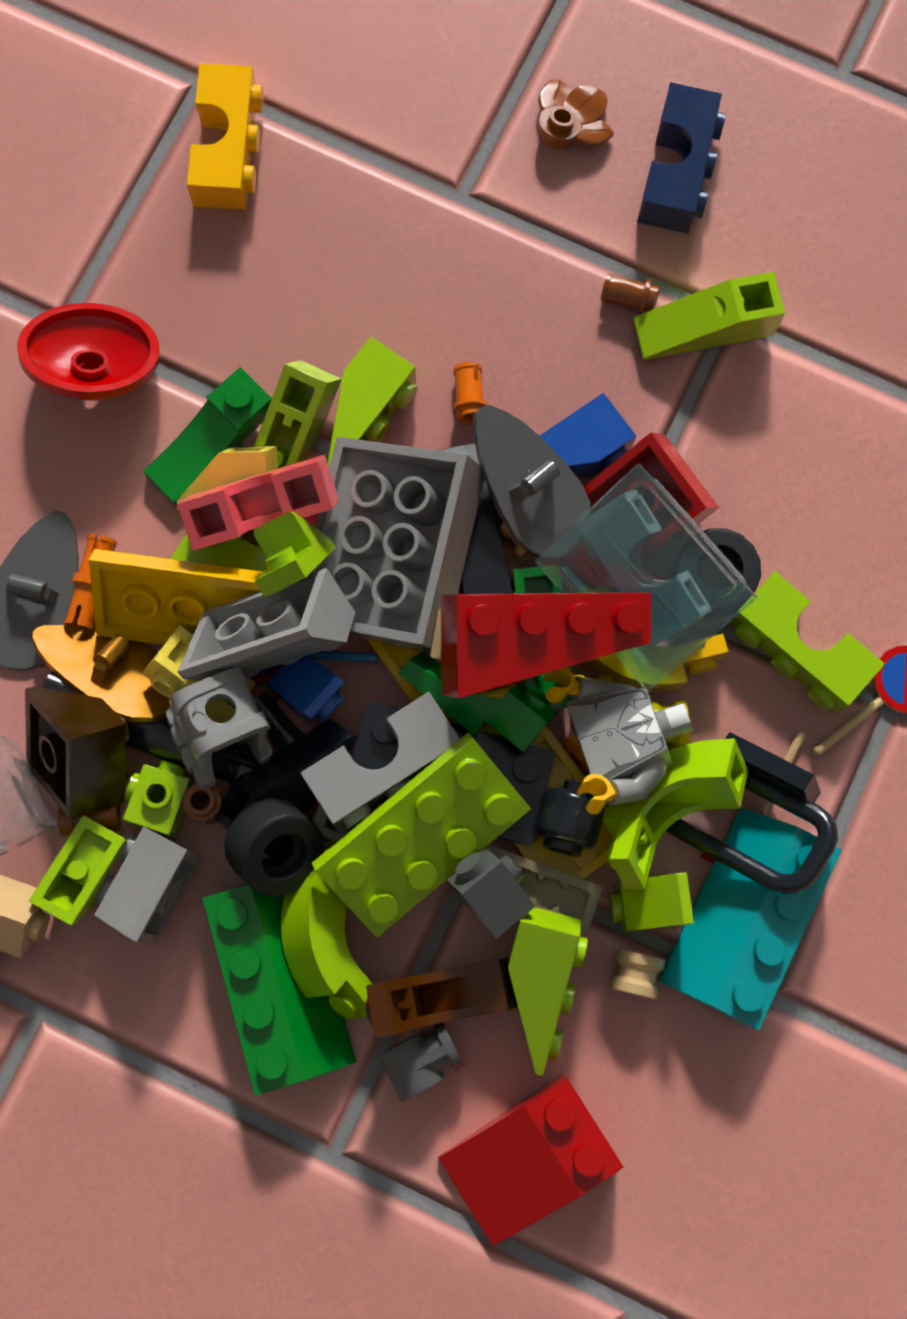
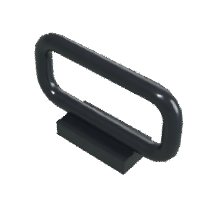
(791, 790)

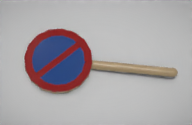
(891, 689)

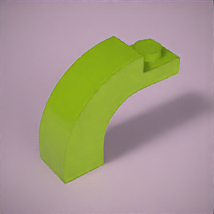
(701, 778)
(318, 947)

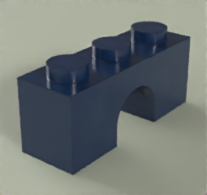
(687, 126)

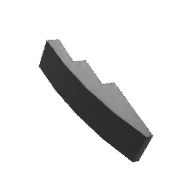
(485, 562)

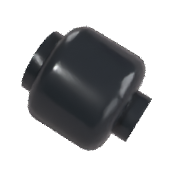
(565, 821)

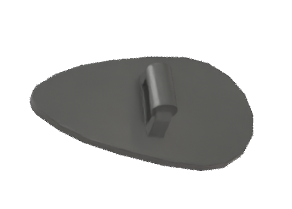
(526, 480)
(36, 587)

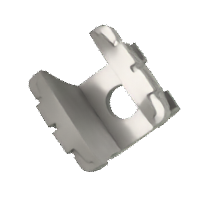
(199, 736)

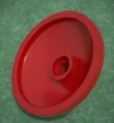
(88, 351)

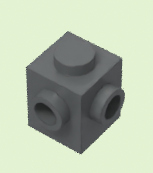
(491, 890)

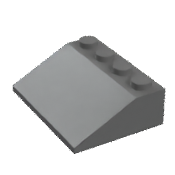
(399, 535)

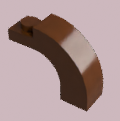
(439, 997)

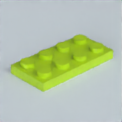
(421, 835)

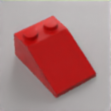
(664, 464)
(530, 1160)

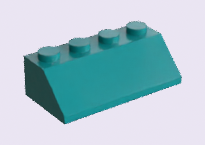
(743, 930)

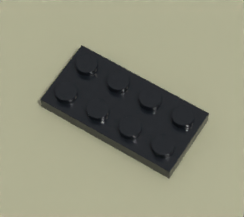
(525, 770)

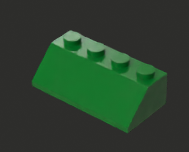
(278, 1027)

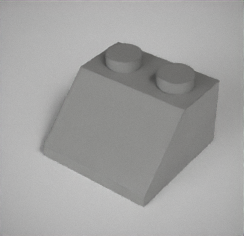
(146, 886)

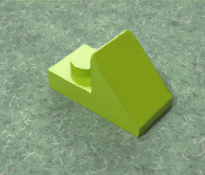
(291, 551)
(78, 871)

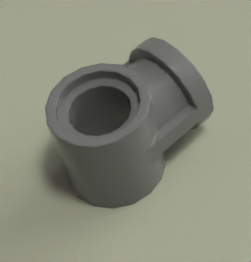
(420, 1061)

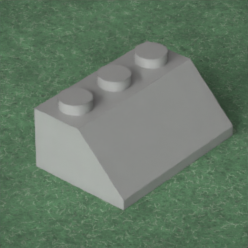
(270, 630)

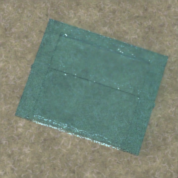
(648, 543)

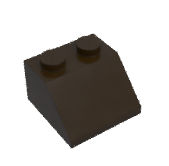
(76, 749)

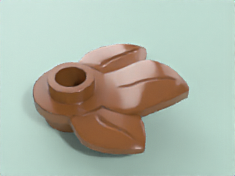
(572, 115)

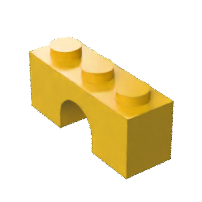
(222, 171)

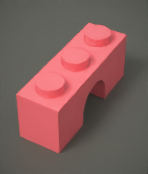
(254, 501)

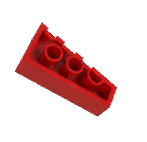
(524, 635)

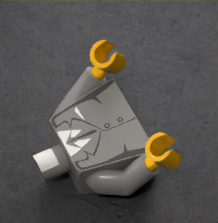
(618, 736)

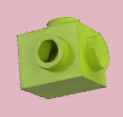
(157, 798)

